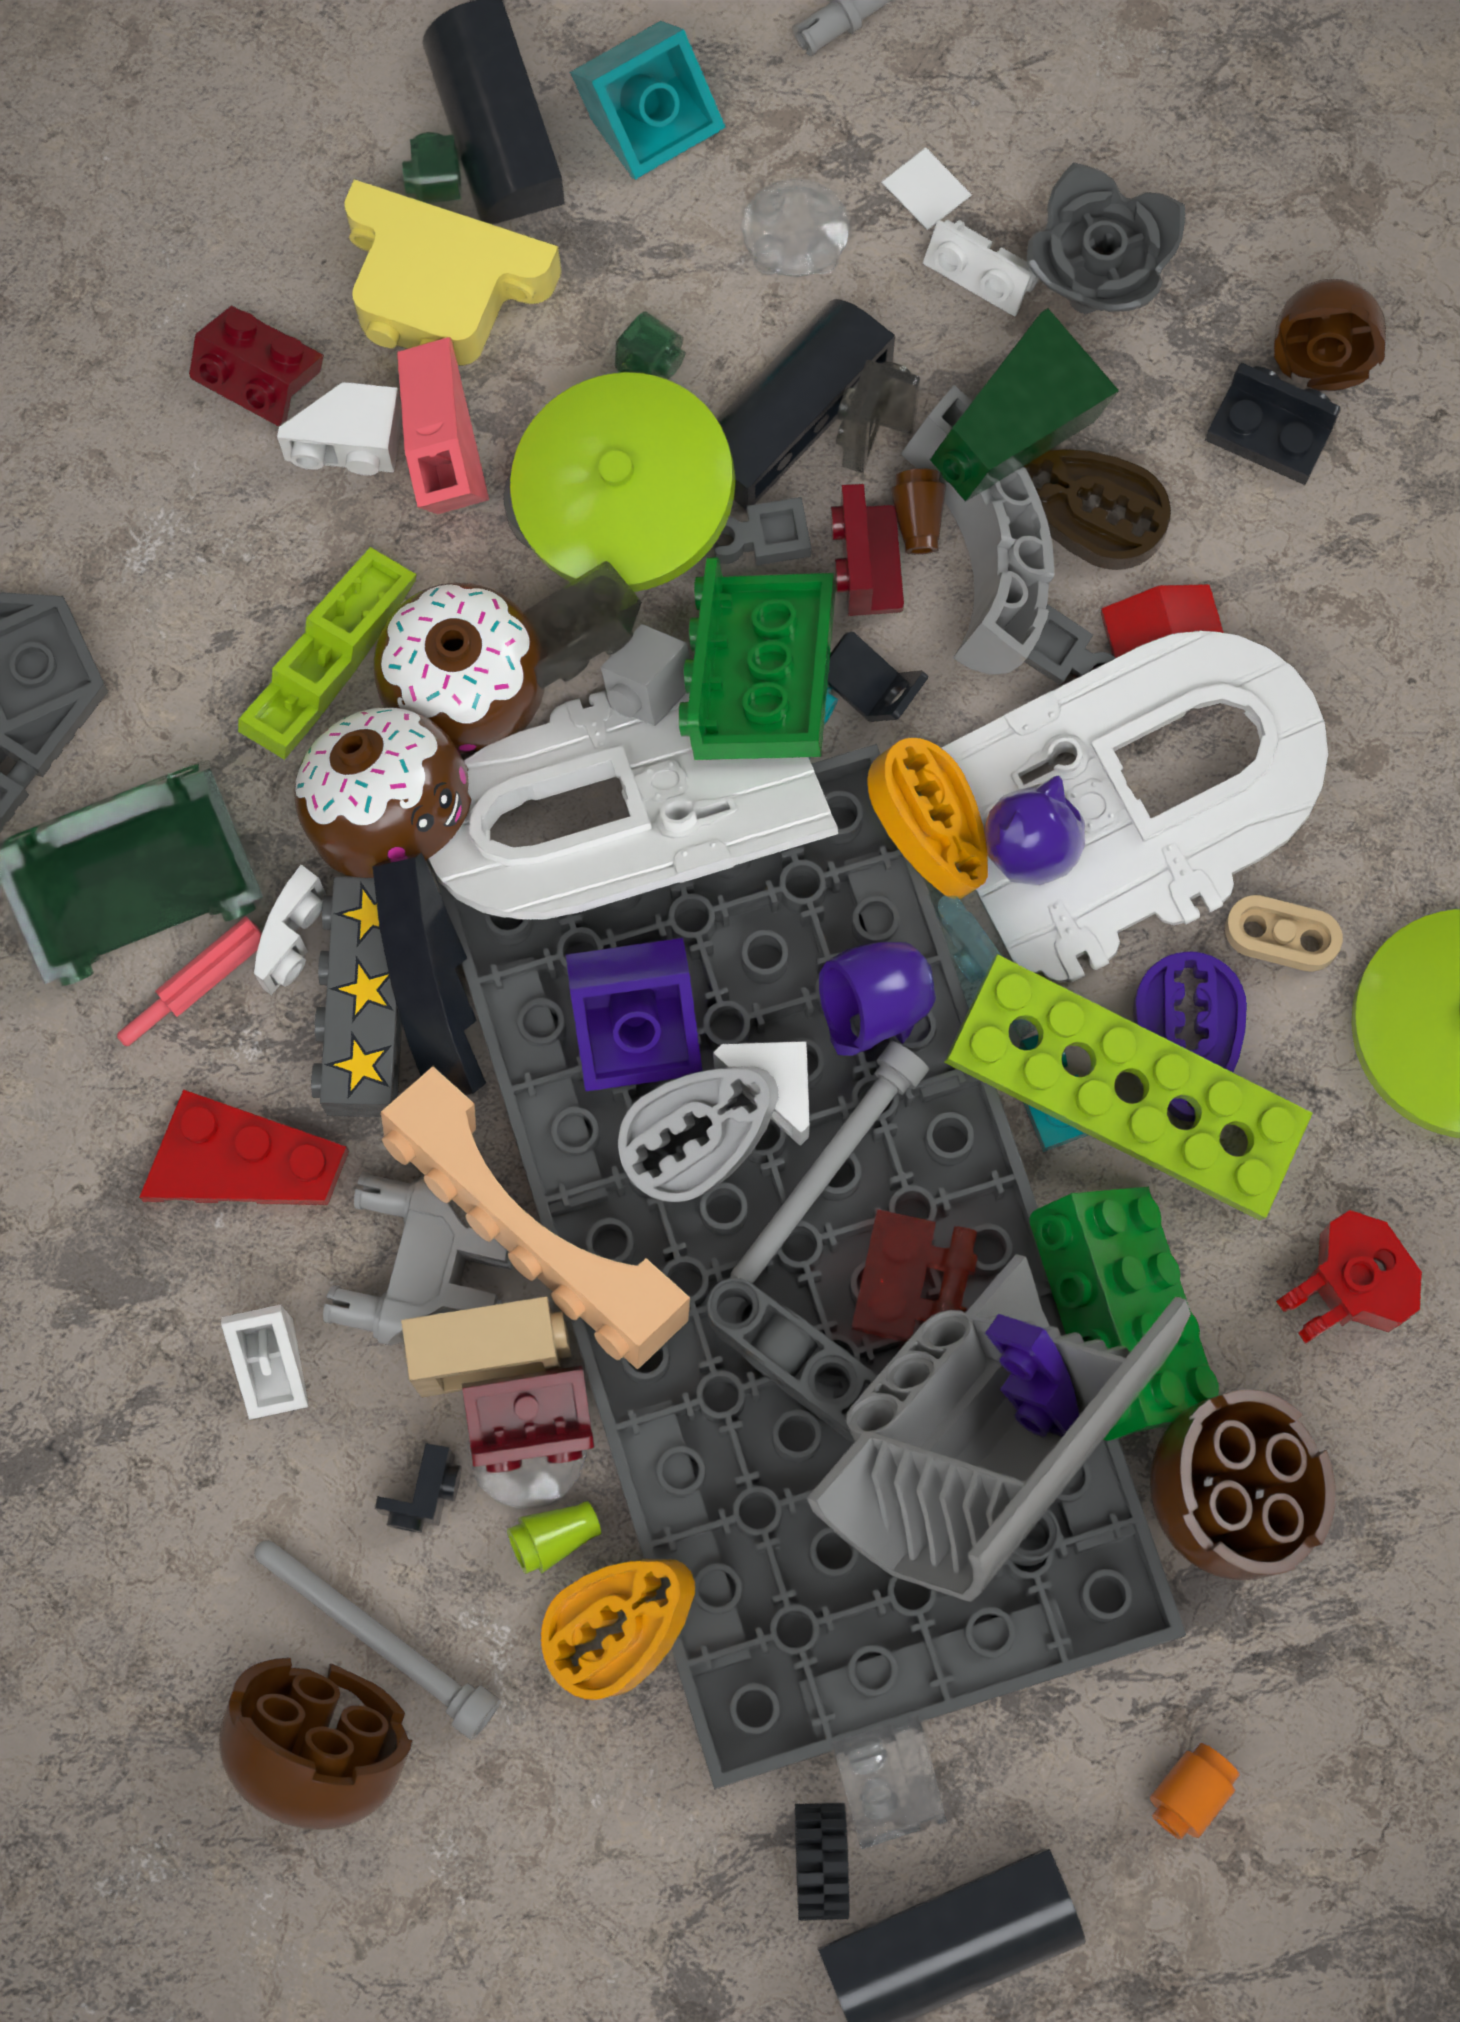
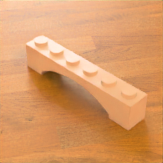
(624, 1303)

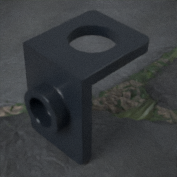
(870, 681)

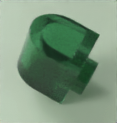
(434, 168)
(649, 348)

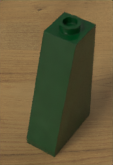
(1026, 408)

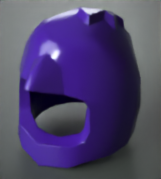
(1035, 834)
(881, 982)

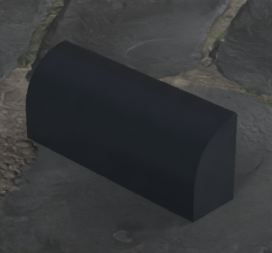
(492, 112)
(799, 395)
(954, 1943)

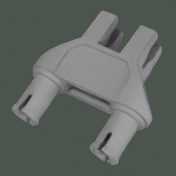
(426, 1265)

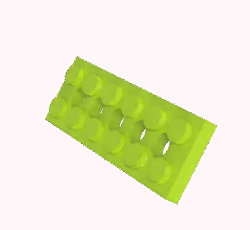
(1164, 1069)

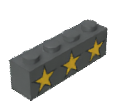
(361, 1014)

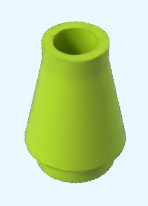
(552, 1535)

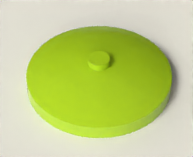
(623, 477)
(1410, 1022)

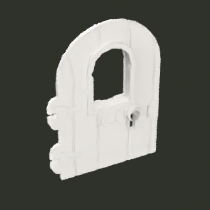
(668, 794)
(1130, 860)

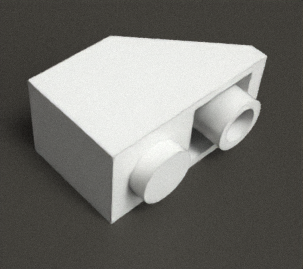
(346, 428)

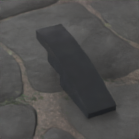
(421, 962)

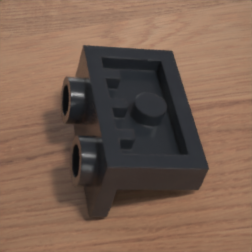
(1273, 422)

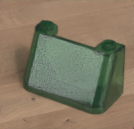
(126, 871)

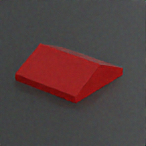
(1159, 614)

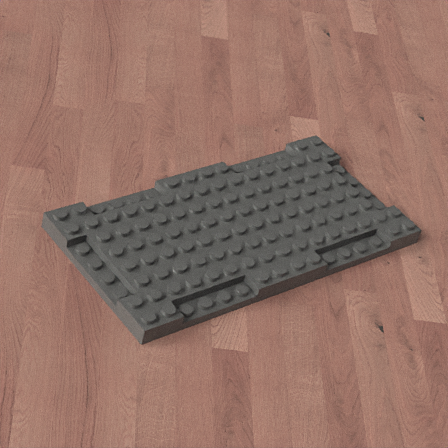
(787, 1620)

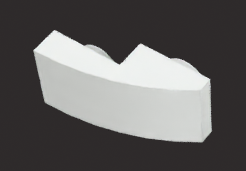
(280, 947)

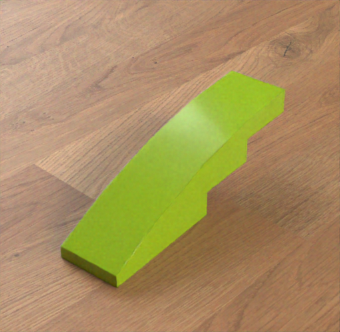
(327, 653)

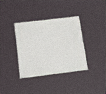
(926, 188)

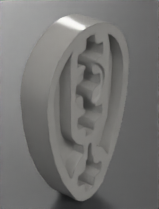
(671, 1108)

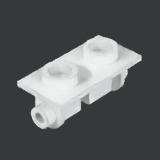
(972, 264)

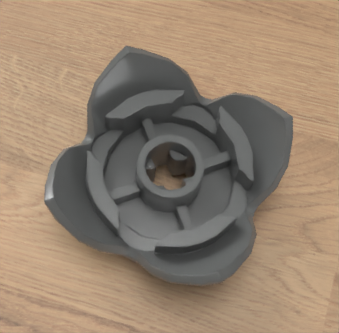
(1092, 213)

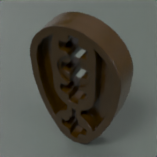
(1117, 482)

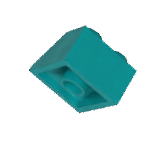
(649, 98)

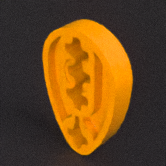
(930, 845)
(594, 1604)

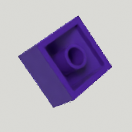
(634, 1014)

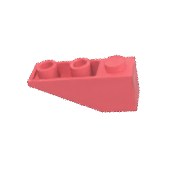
(438, 430)

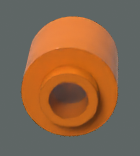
(1194, 1792)

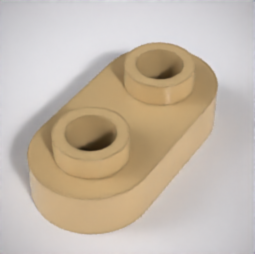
(1282, 928)

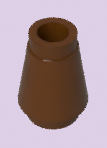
(919, 509)

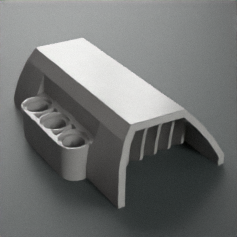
(943, 1467)

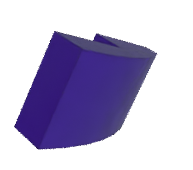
(1038, 1376)

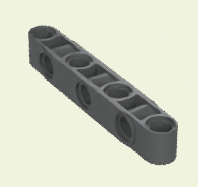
(793, 1356)

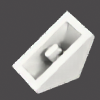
(788, 1067)
(266, 1360)

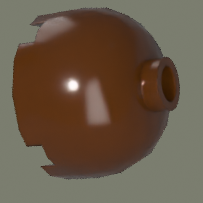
(1330, 334)

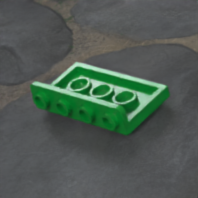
(758, 665)
(1113, 1283)

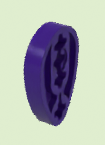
(1221, 1022)

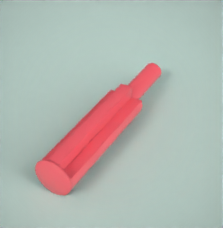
(197, 977)

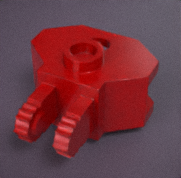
(1352, 1279)

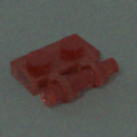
(896, 1273)

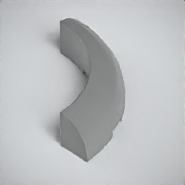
(1006, 549)

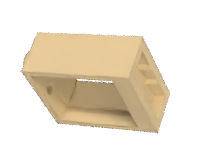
(483, 1344)

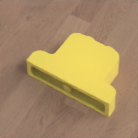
(439, 271)

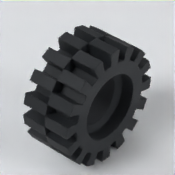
(822, 1861)

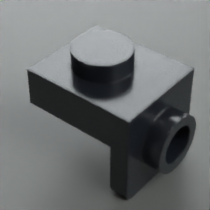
(436, 1482)

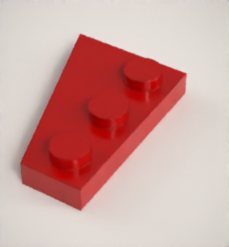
(238, 1156)

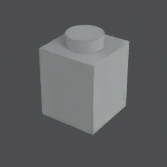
(646, 675)

